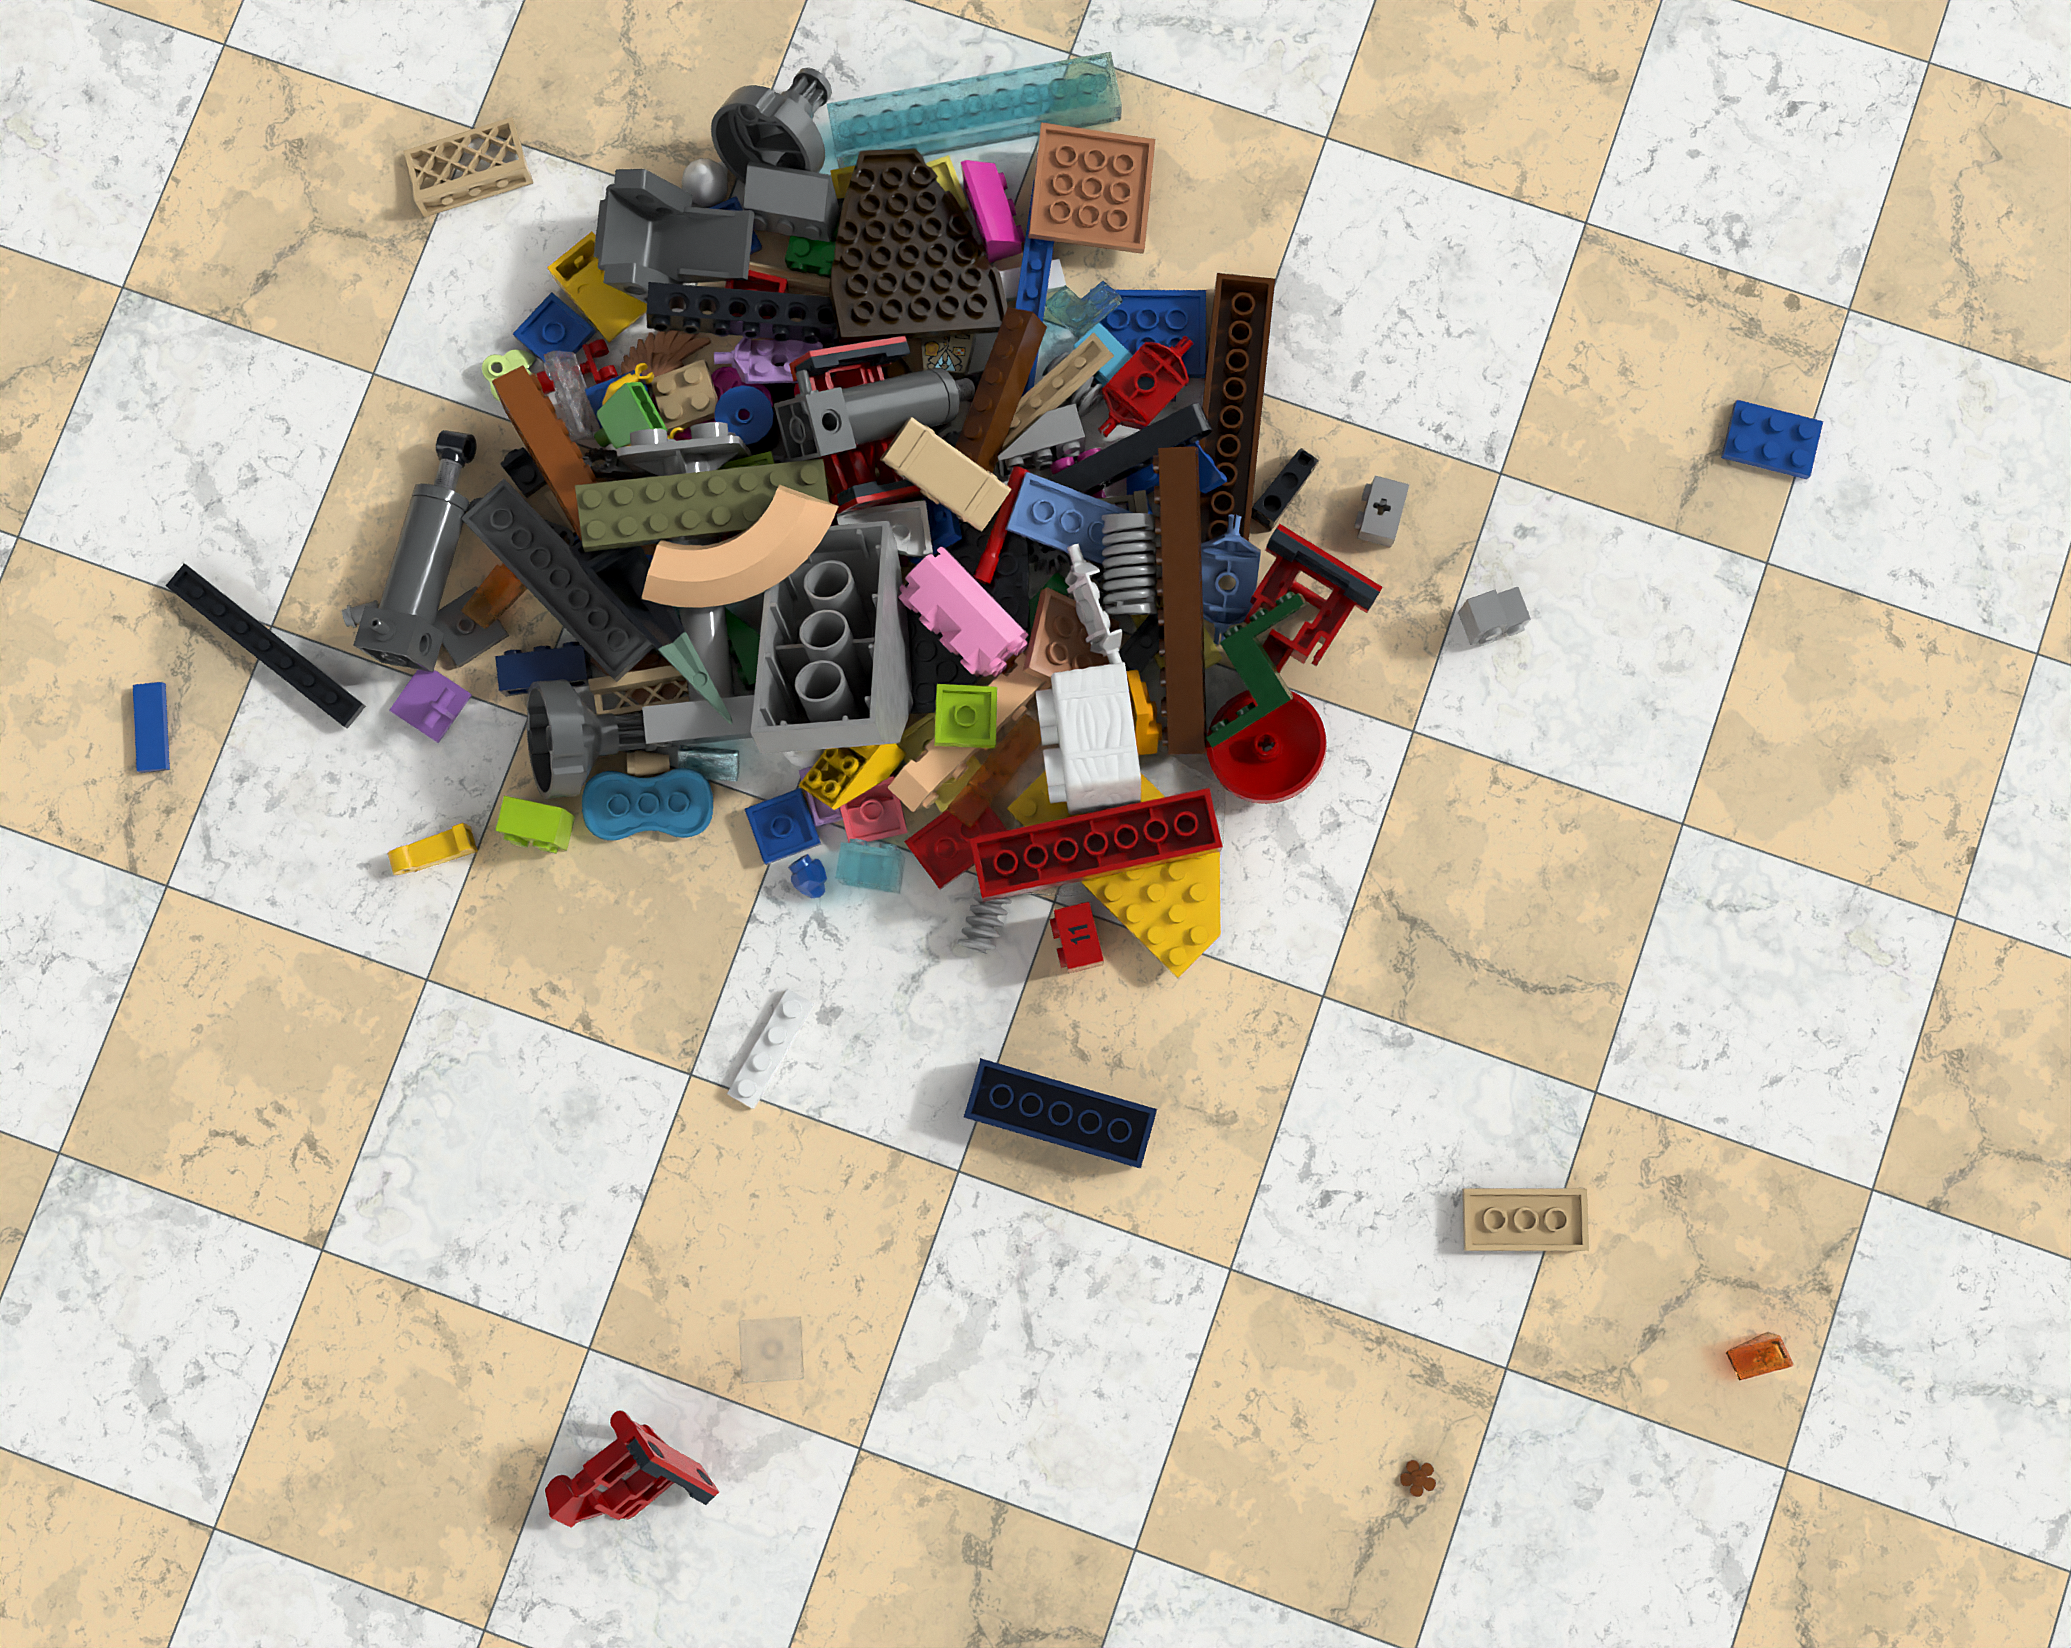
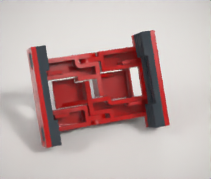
(853, 470)

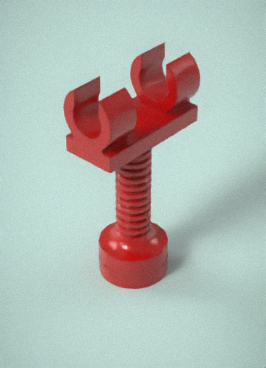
(593, 350)

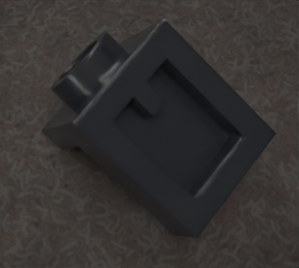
(523, 471)

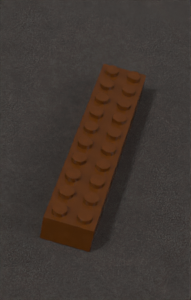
(1235, 396)
(1182, 600)

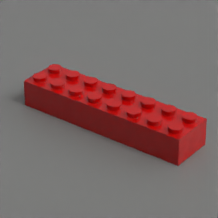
(1096, 844)

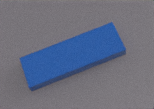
(151, 727)

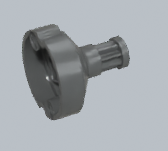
(772, 126)
(569, 738)

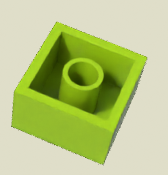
(535, 823)

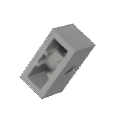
(1390, 496)

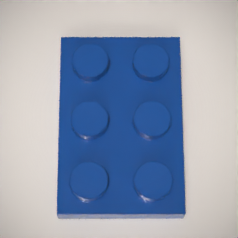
(1772, 439)

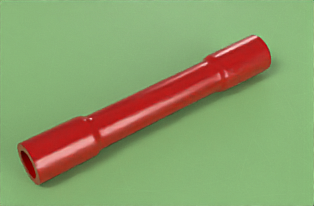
(990, 557)

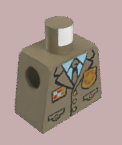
(949, 352)

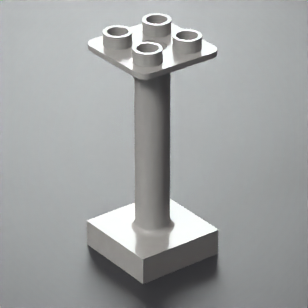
(706, 627)

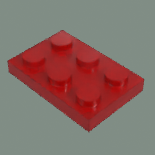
(945, 844)

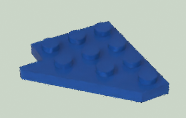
(1162, 319)

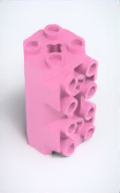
(963, 614)

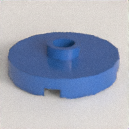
(749, 399)

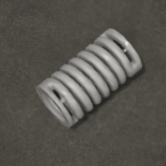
(1123, 564)

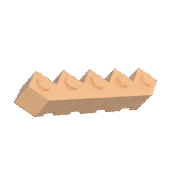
(922, 778)

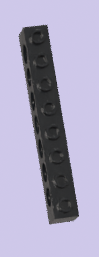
(749, 303)

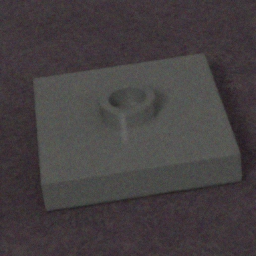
(462, 635)

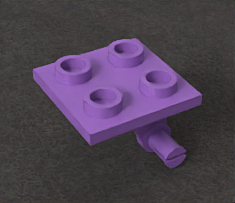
(430, 703)

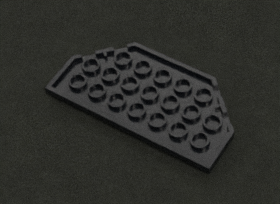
(1010, 589)

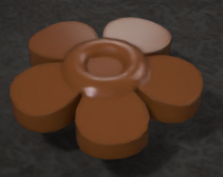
(1418, 1478)

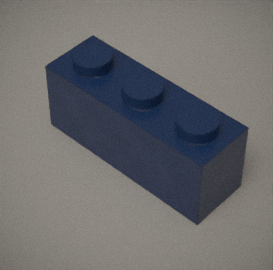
(520, 669)

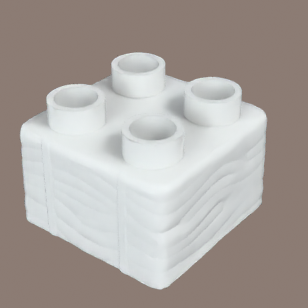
(1095, 732)

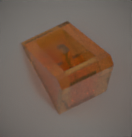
(1759, 1356)

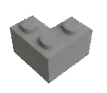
(1494, 614)

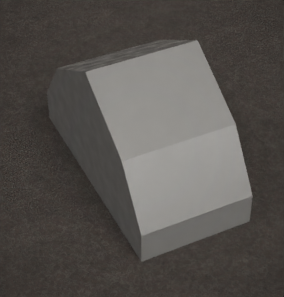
(835, 648)

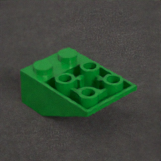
(743, 648)

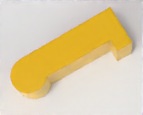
(433, 850)

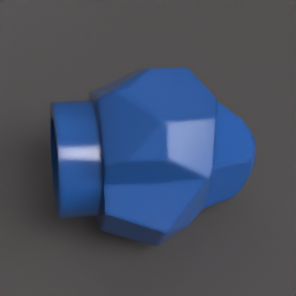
(808, 876)

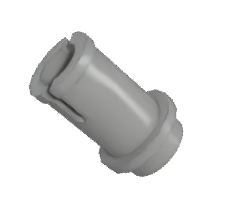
(353, 615)

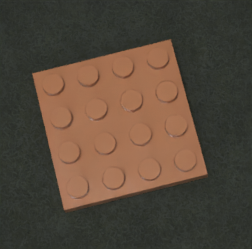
(1092, 188)

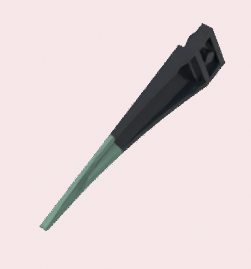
(622, 578)

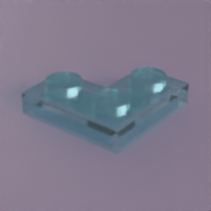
(1083, 314)

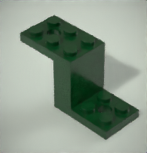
(1256, 667)

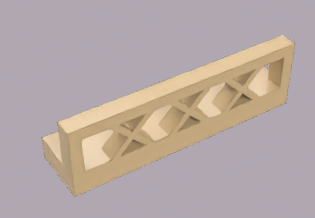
(636, 680)

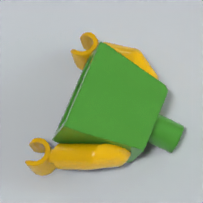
(627, 410)

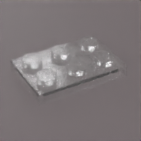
(570, 394)

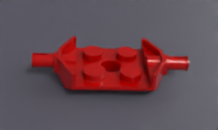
(1138, 407)

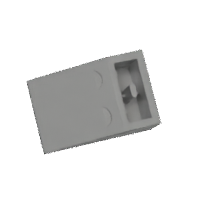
(1050, 438)

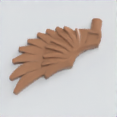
(662, 352)

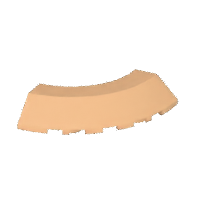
(743, 563)

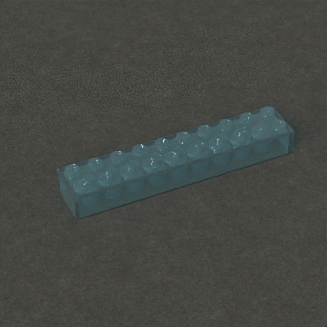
(978, 109)

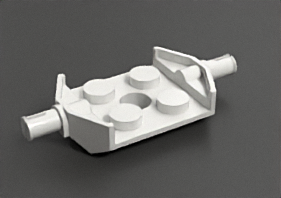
(1089, 609)

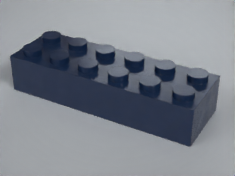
(1060, 1113)

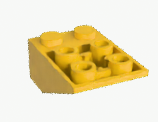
(582, 281)
(850, 771)

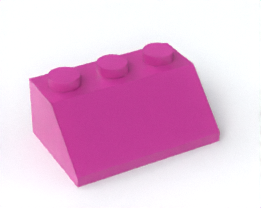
(992, 210)

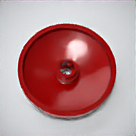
(1284, 770)

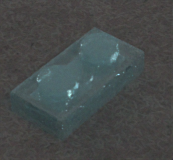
(711, 762)

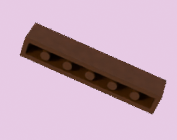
(1001, 387)

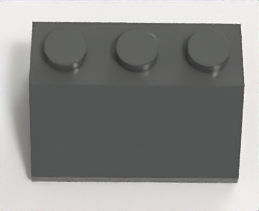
(791, 201)

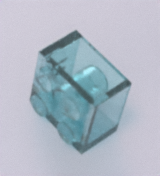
(870, 866)

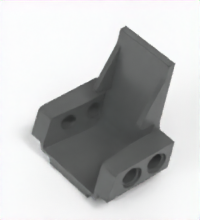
(656, 236)

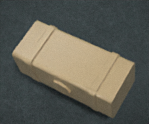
(945, 474)

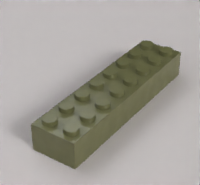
(688, 503)

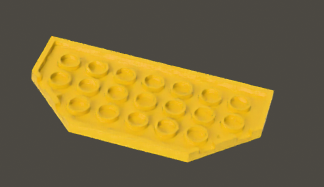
(1165, 905)

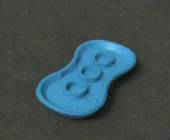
(669, 803)

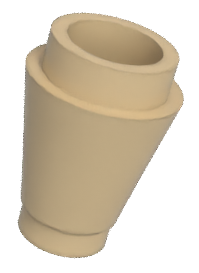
(646, 764)

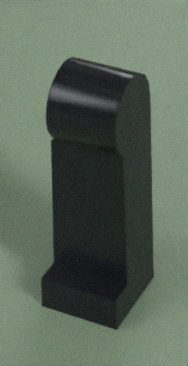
(1284, 489)

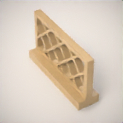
(472, 184)

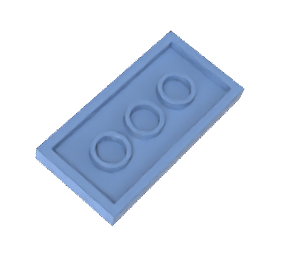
(1060, 517)

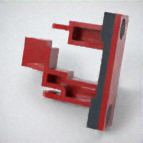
(1347, 586)
(635, 1445)

